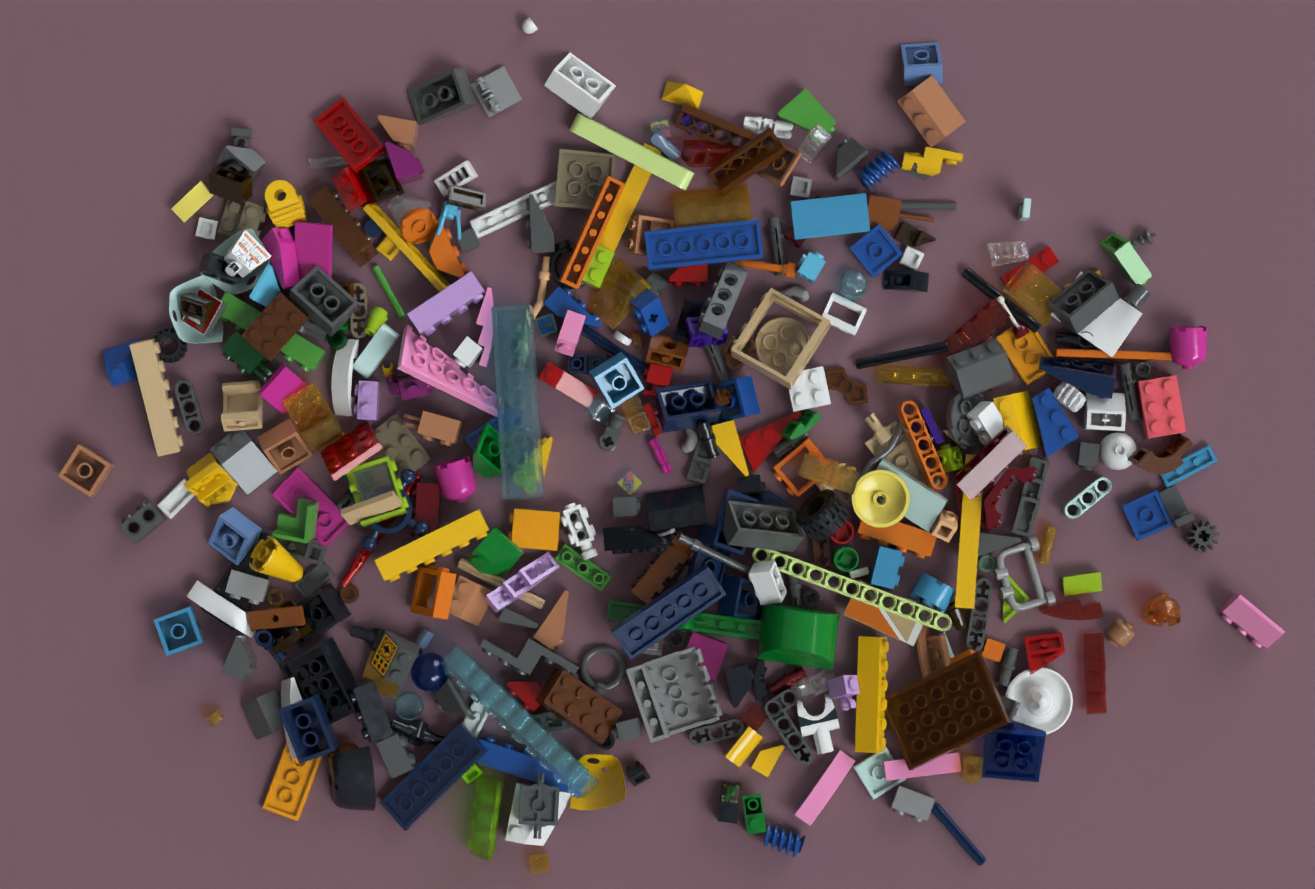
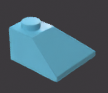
(267, 287)

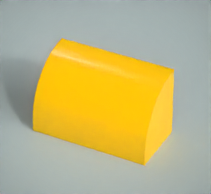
(743, 746)

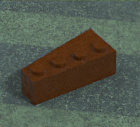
(344, 228)
(662, 570)

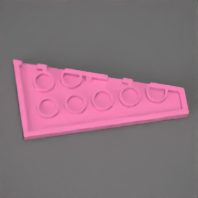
(442, 372)

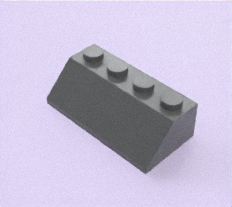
(761, 526)

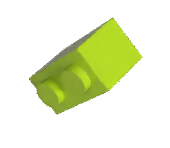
(598, 267)

